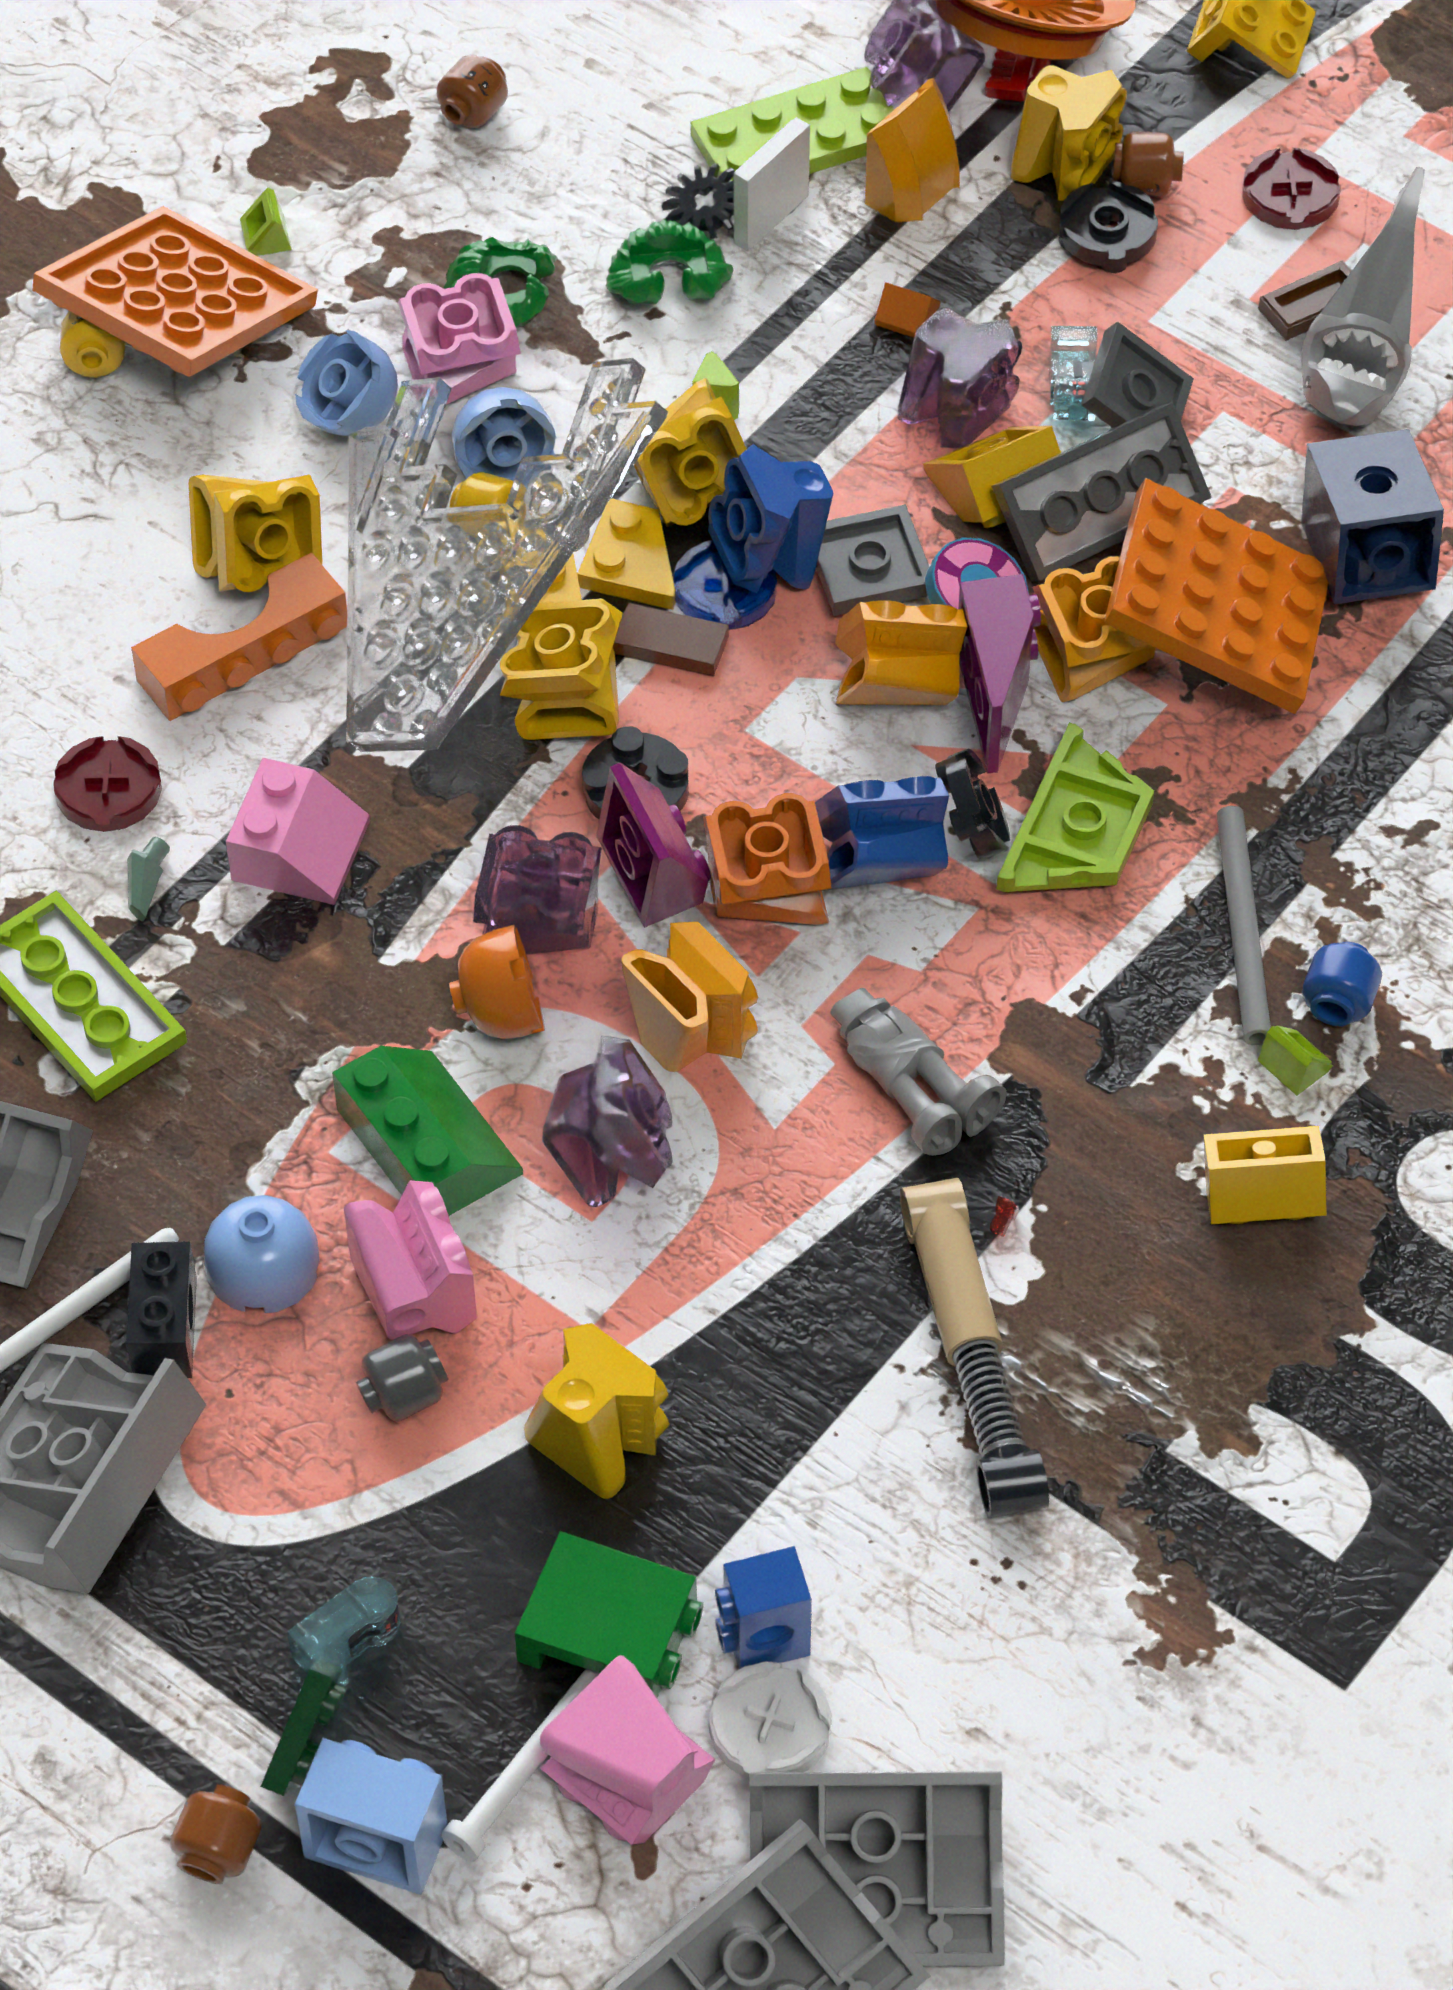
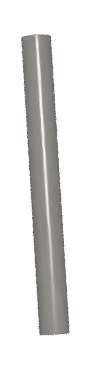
(1243, 925)

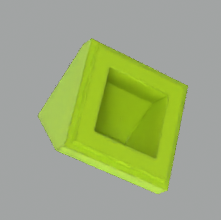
(265, 226)
(721, 381)
(1292, 1058)

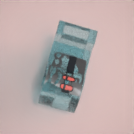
(1070, 368)
(347, 1625)

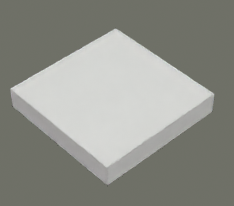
(771, 184)

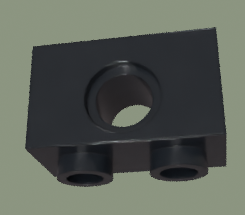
(161, 1306)

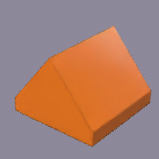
(904, 309)

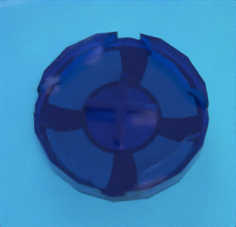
(708, 592)

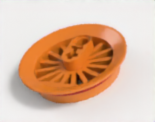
(1038, 26)

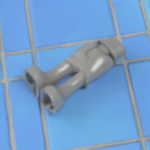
(896, 1052)

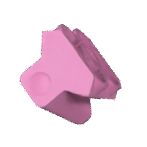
(459, 334)
(411, 1262)
(623, 1754)

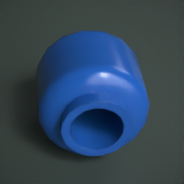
(1341, 983)

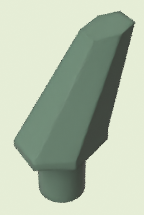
(144, 875)

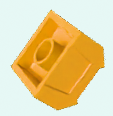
(912, 157)

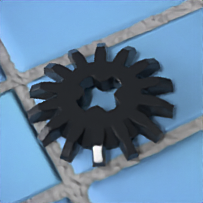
(706, 218)

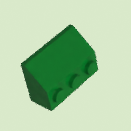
(422, 1125)

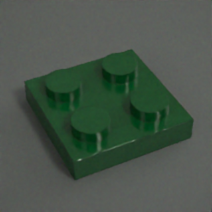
(296, 1750)

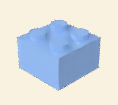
(372, 1814)

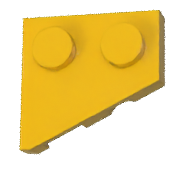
(629, 556)

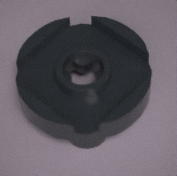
(1108, 246)
(645, 755)
(978, 809)

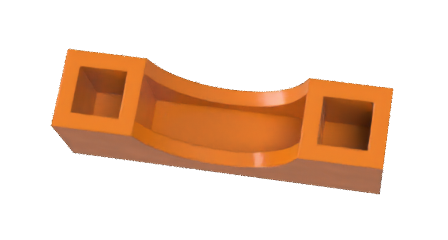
(189, 667)

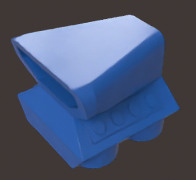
(770, 519)
(884, 830)

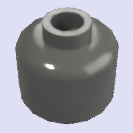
(402, 1377)

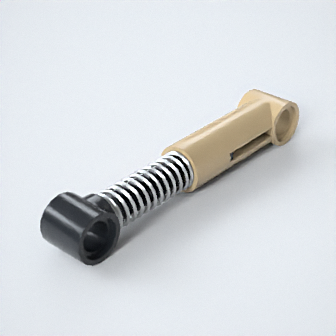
(938, 1224)

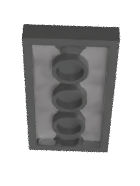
(1087, 493)

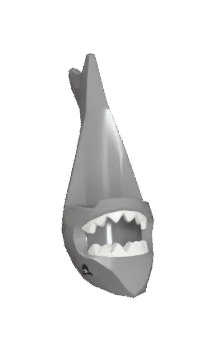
(1361, 338)

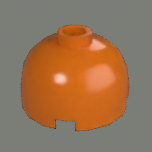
(498, 986)

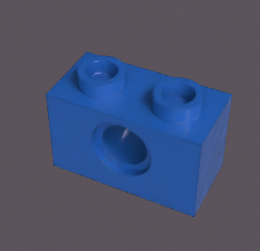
(764, 1609)

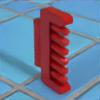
(1012, 75)

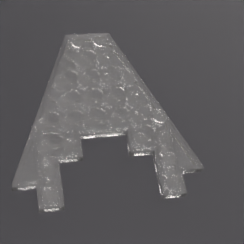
(451, 587)

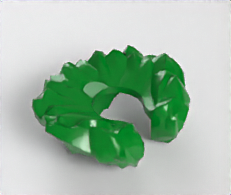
(662, 242)
(496, 256)

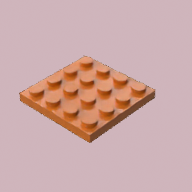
(175, 290)
(1218, 595)

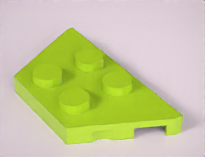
(1078, 822)

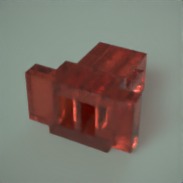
(1005, 1212)

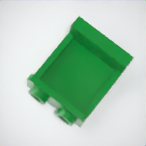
(606, 1606)

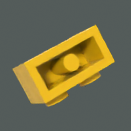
(1265, 1175)

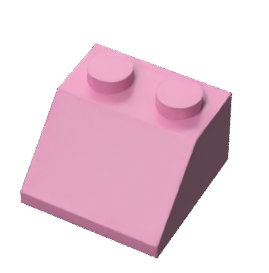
(295, 833)

